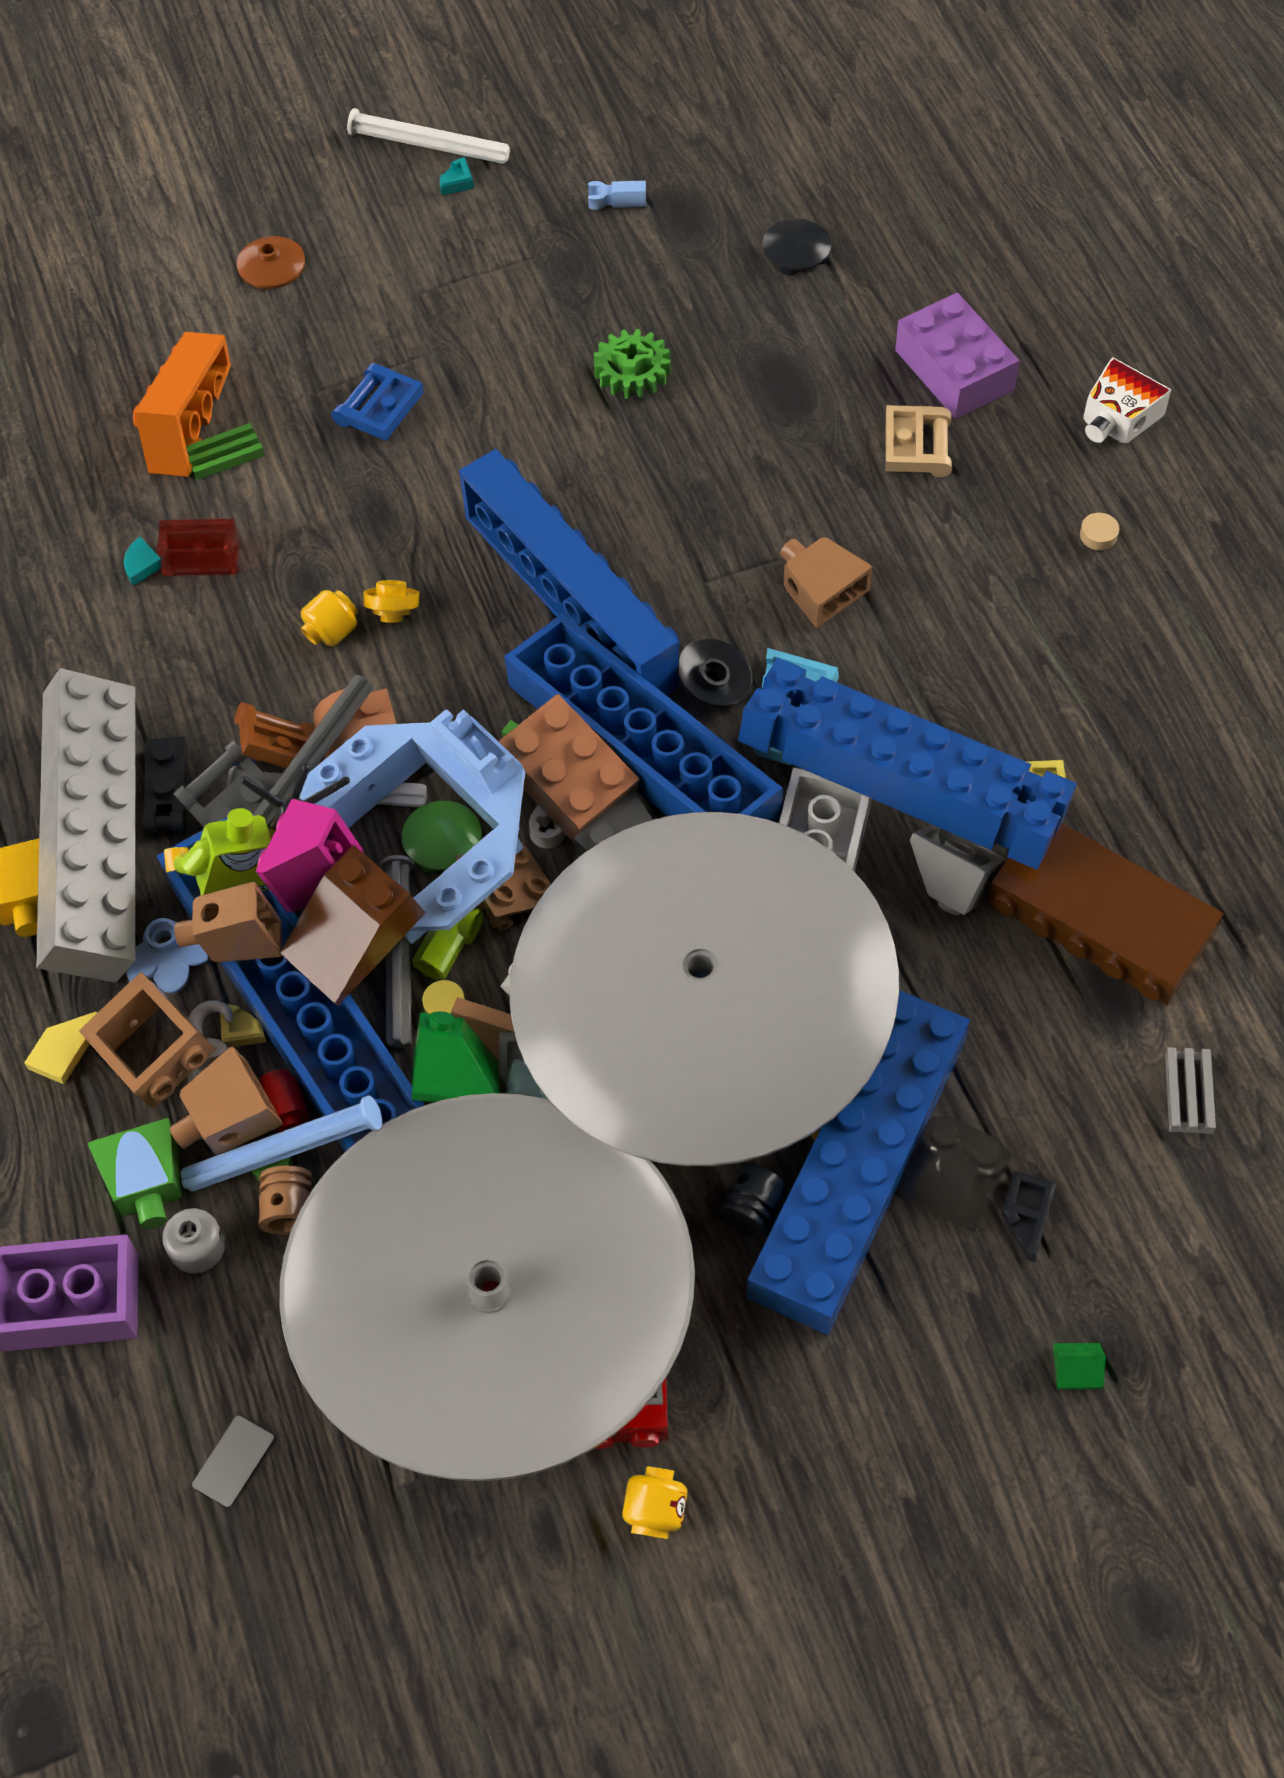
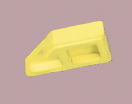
(59, 1049)

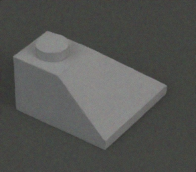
(954, 868)

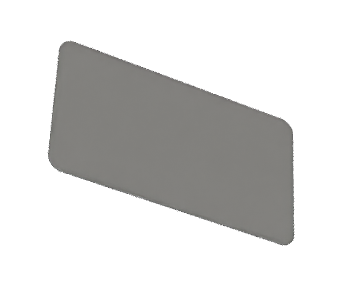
(233, 1461)

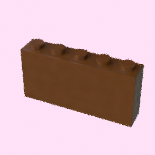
(1109, 913)

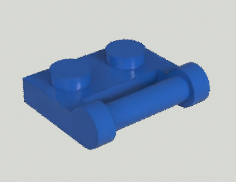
(384, 408)

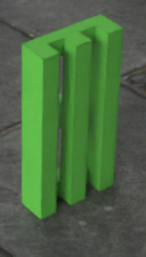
(221, 447)

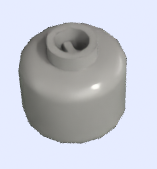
(193, 1240)

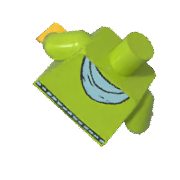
(225, 853)

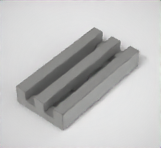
(1190, 1058)

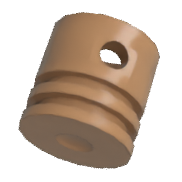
(282, 1197)

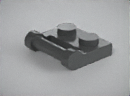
(233, 796)

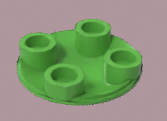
(440, 833)

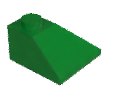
(451, 1060)

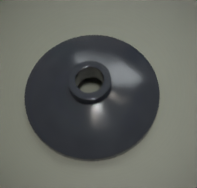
(721, 663)

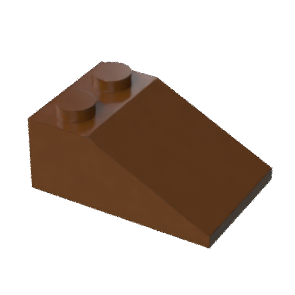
(350, 925)

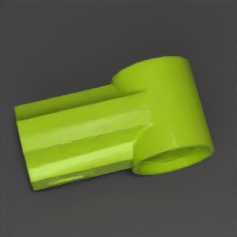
(442, 947)

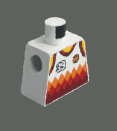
(1123, 403)

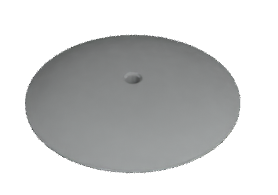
(717, 1061)
(469, 1379)

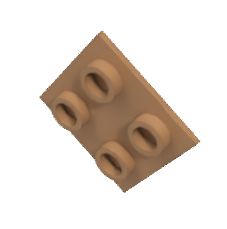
(516, 894)

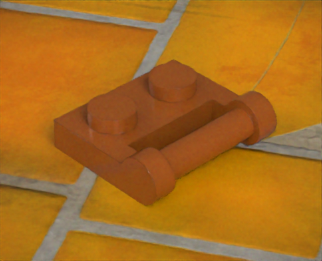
(270, 737)

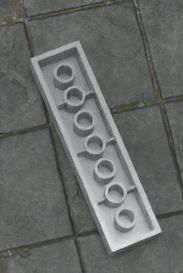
(87, 828)

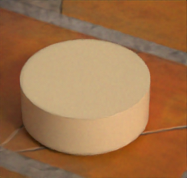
(1099, 531)

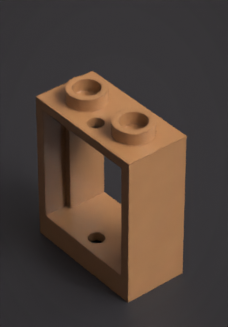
(123, 1017)

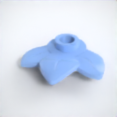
(165, 961)

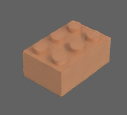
(568, 766)

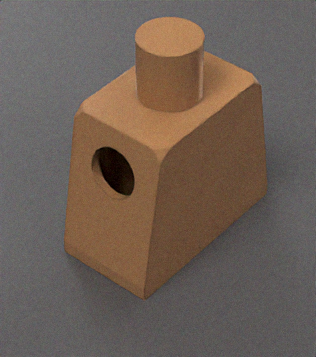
(824, 578)
(233, 925)
(225, 1105)

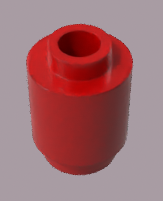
(286, 1098)

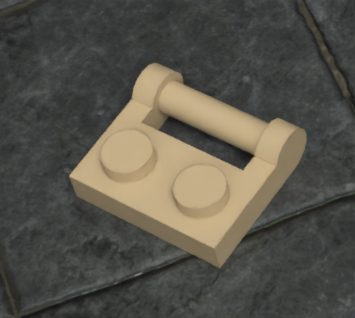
(905, 439)

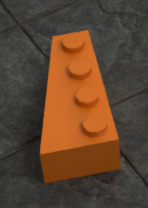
(181, 401)

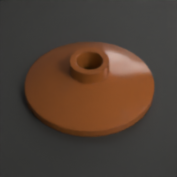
(271, 262)

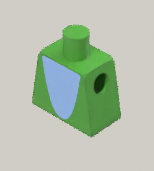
(141, 1170)

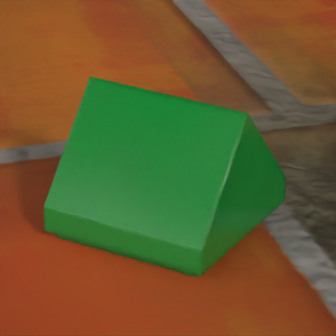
(1079, 1366)

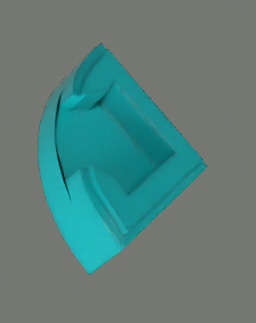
(456, 178)
(140, 561)

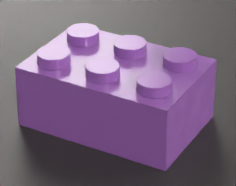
(956, 355)
(68, 1292)

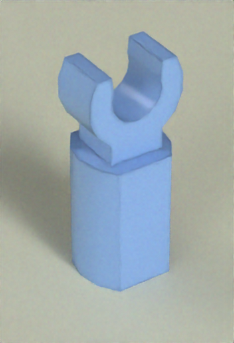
(619, 194)

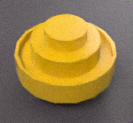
(391, 600)

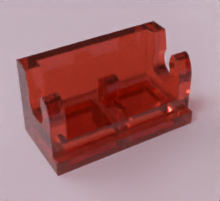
(199, 547)

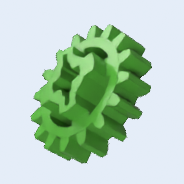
(632, 363)

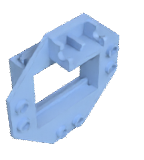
(471, 764)

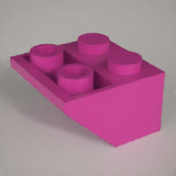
(303, 851)

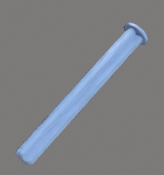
(283, 1145)

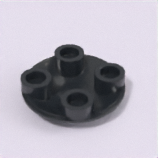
(796, 245)

